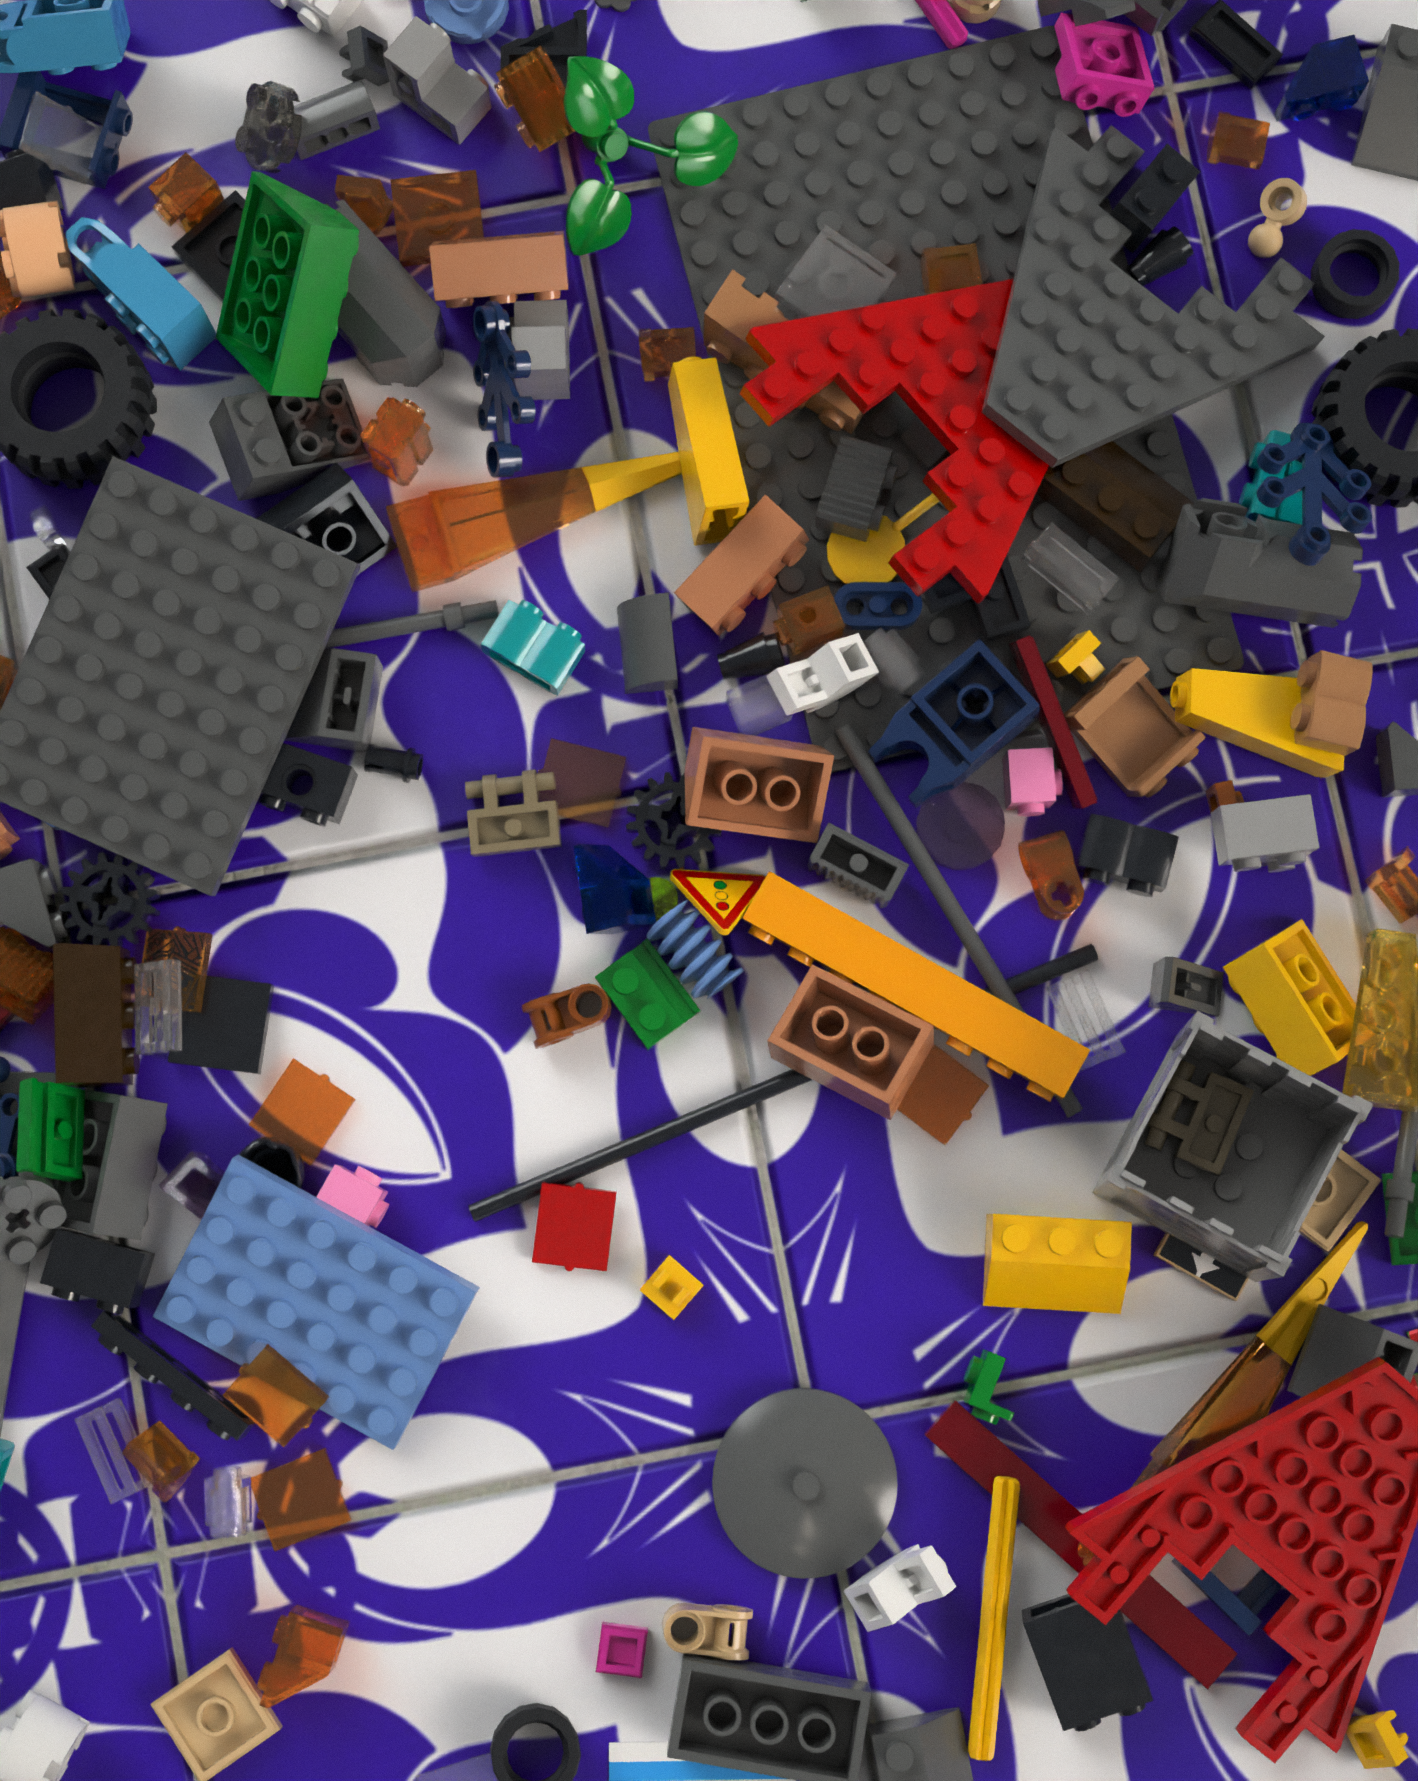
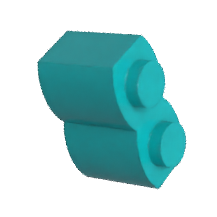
(533, 646)

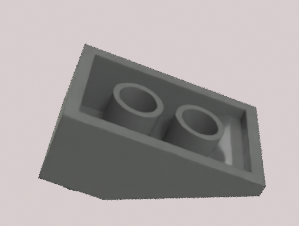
(1390, 114)

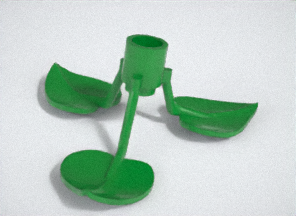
(592, 102)

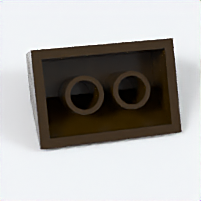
(1115, 501)
(94, 1015)

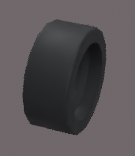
(1368, 245)
(535, 1714)

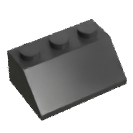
(118, 1166)
(921, 1747)

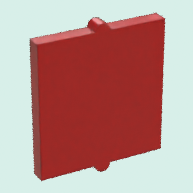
(574, 1226)

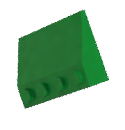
(286, 287)

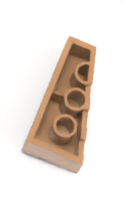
(726, 327)

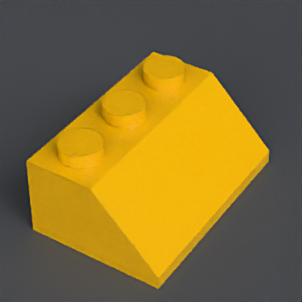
(1295, 999)
(1056, 1263)

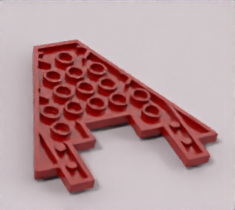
(939, 362)
(1314, 1500)

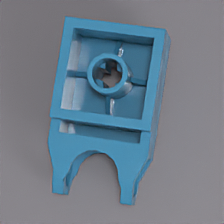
(62, 35)
(144, 295)

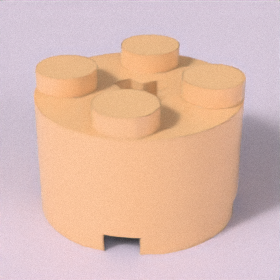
(35, 250)

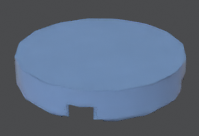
(467, 19)

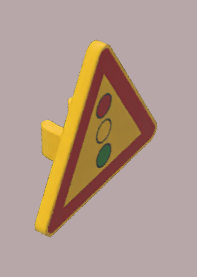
(718, 895)

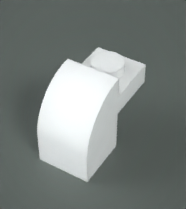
(824, 676)
(899, 1586)

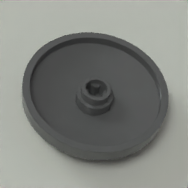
(804, 1483)

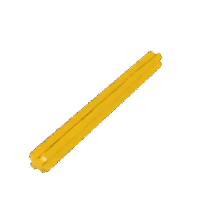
(993, 1618)

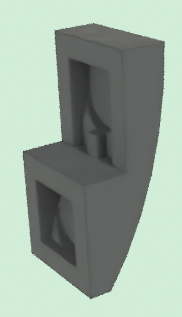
(1087, 10)

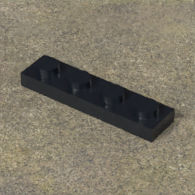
(157, 1364)

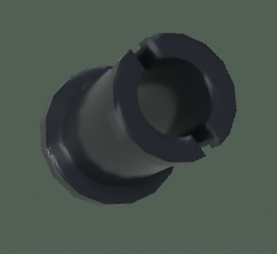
(394, 762)

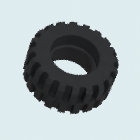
(1341, 410)
(115, 429)

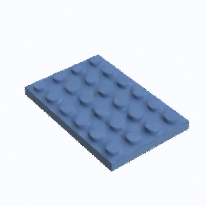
(322, 1292)

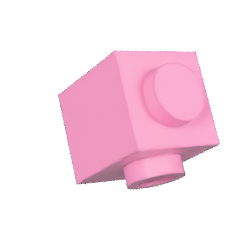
(1030, 780)
(355, 1194)

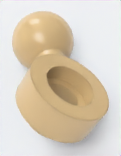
(1266, 238)

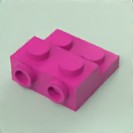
(1102, 66)

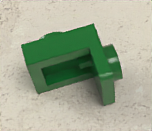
(982, 1378)

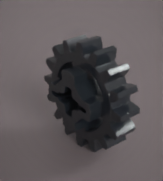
(654, 815)
(113, 883)

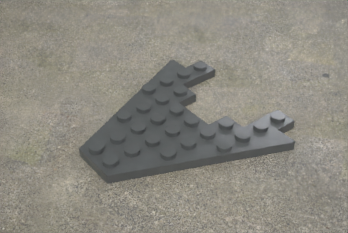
(1095, 350)

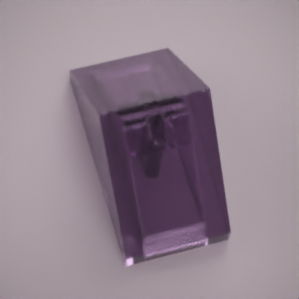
(193, 1182)

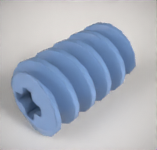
(693, 952)

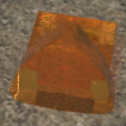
(1237, 141)
(366, 199)
(950, 268)
(662, 348)
(1397, 885)
(161, 1459)

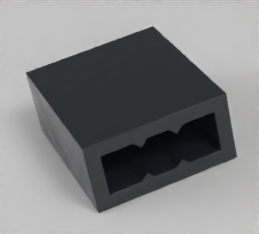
(1085, 1664)

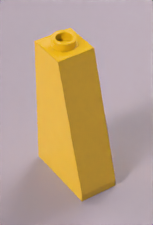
(706, 450)
(1251, 714)

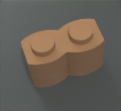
(1332, 702)

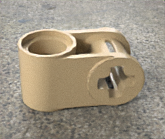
(711, 1630)

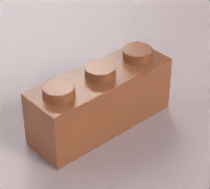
(743, 566)

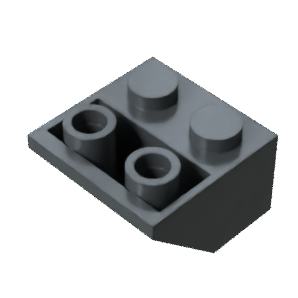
(339, 701)
(1343, 1343)

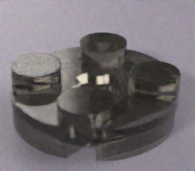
(269, 126)

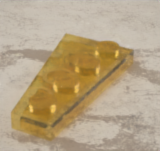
(1385, 1024)

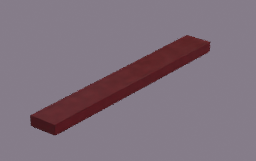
(1048, 1512)

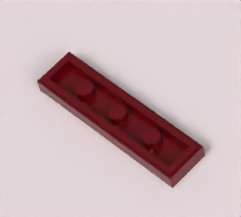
(1053, 722)

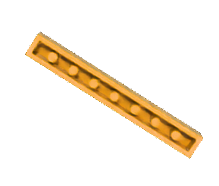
(916, 986)

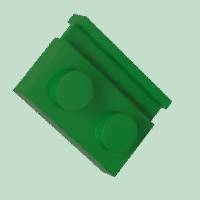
(647, 994)
(50, 1130)

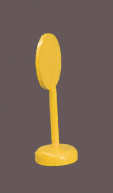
(868, 561)

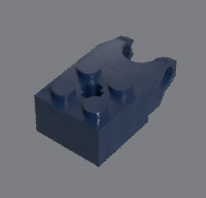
(944, 731)

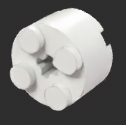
(40, 1740)

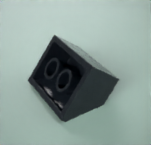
(333, 516)

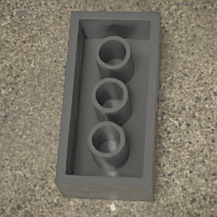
(768, 1719)

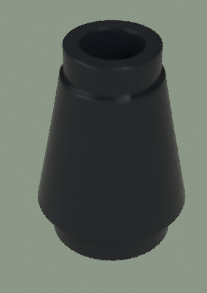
(1161, 256)
(752, 657)

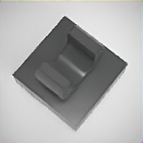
(366, 56)

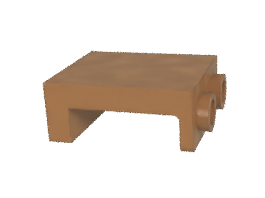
(1132, 729)

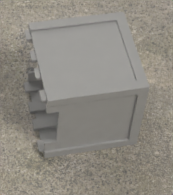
(1271, 1172)

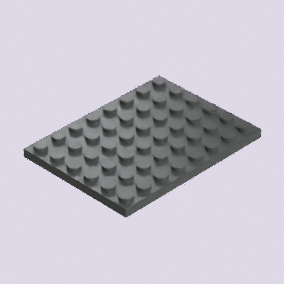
(166, 674)

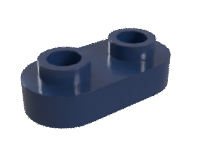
(875, 603)

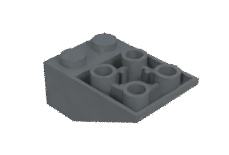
(286, 440)

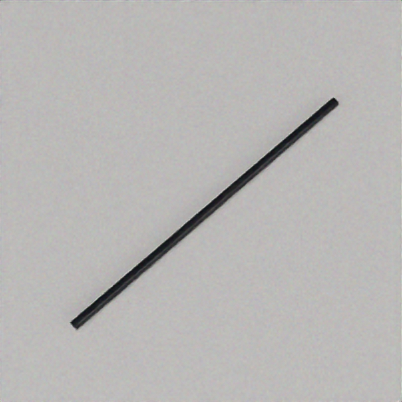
(725, 1106)

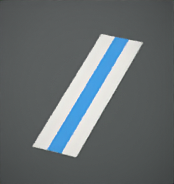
(650, 1763)

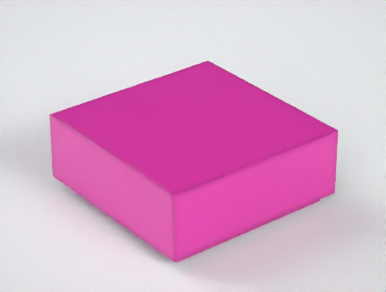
(622, 1649)

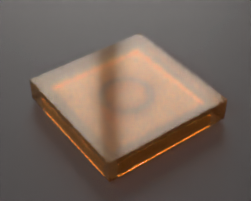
(435, 210)

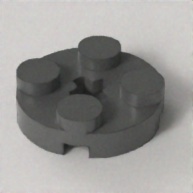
(41, 1216)

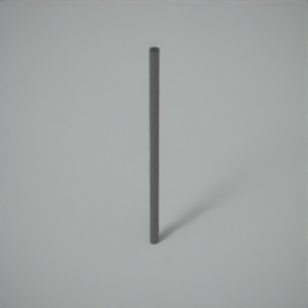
(935, 881)

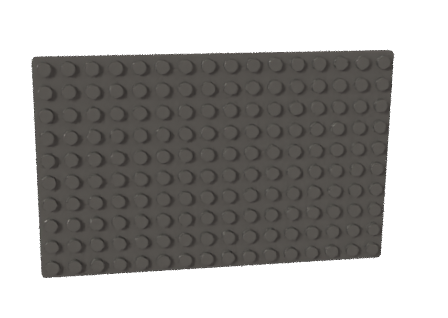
(900, 165)

